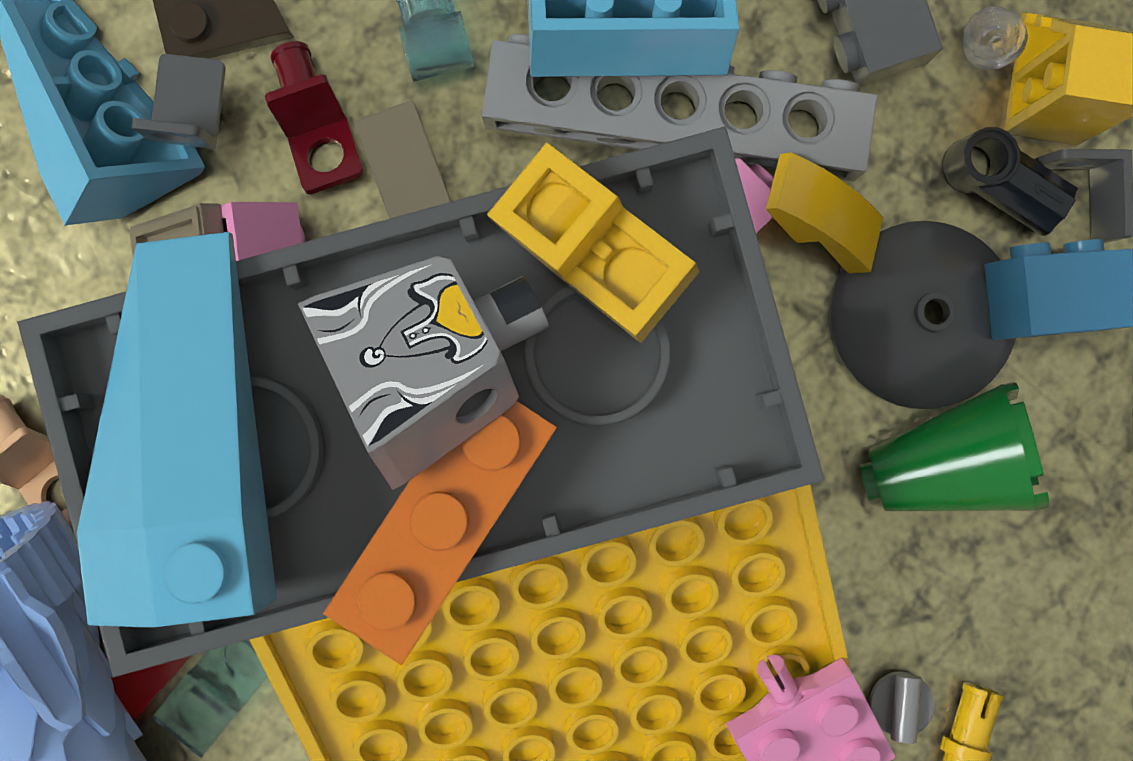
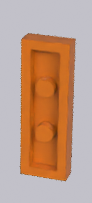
(436, 533)

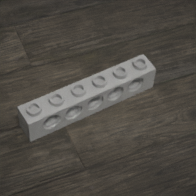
(839, 107)

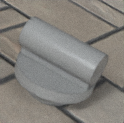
(902, 705)

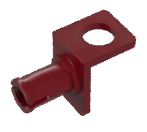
(311, 116)

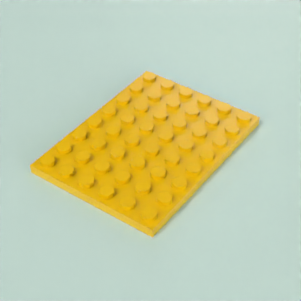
(583, 652)

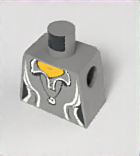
(421, 358)

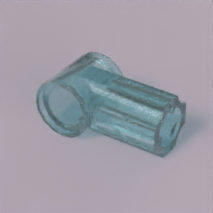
(433, 38)

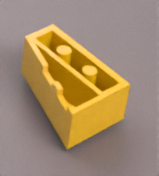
(1070, 80)

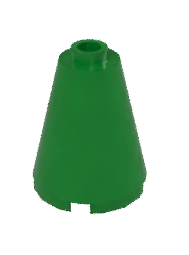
(961, 460)

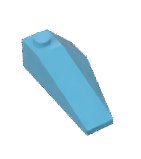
(81, 115)
(175, 471)

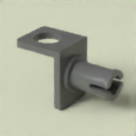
(185, 102)
(1109, 187)

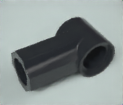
(1014, 180)

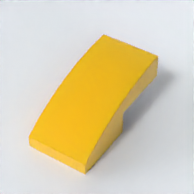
(825, 209)
(593, 242)

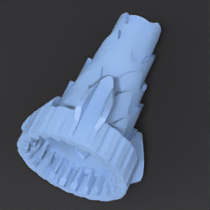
(52, 671)

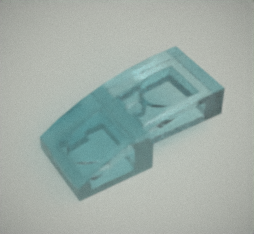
(211, 696)

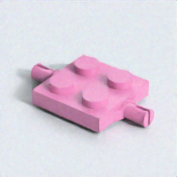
(810, 718)

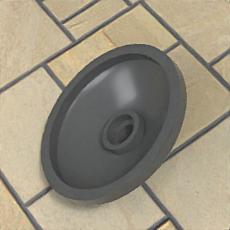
(882, 324)

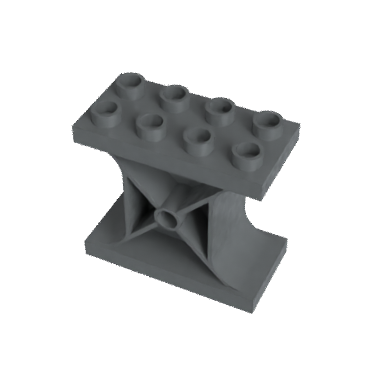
(642, 430)

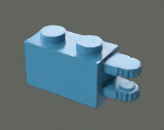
(1060, 292)

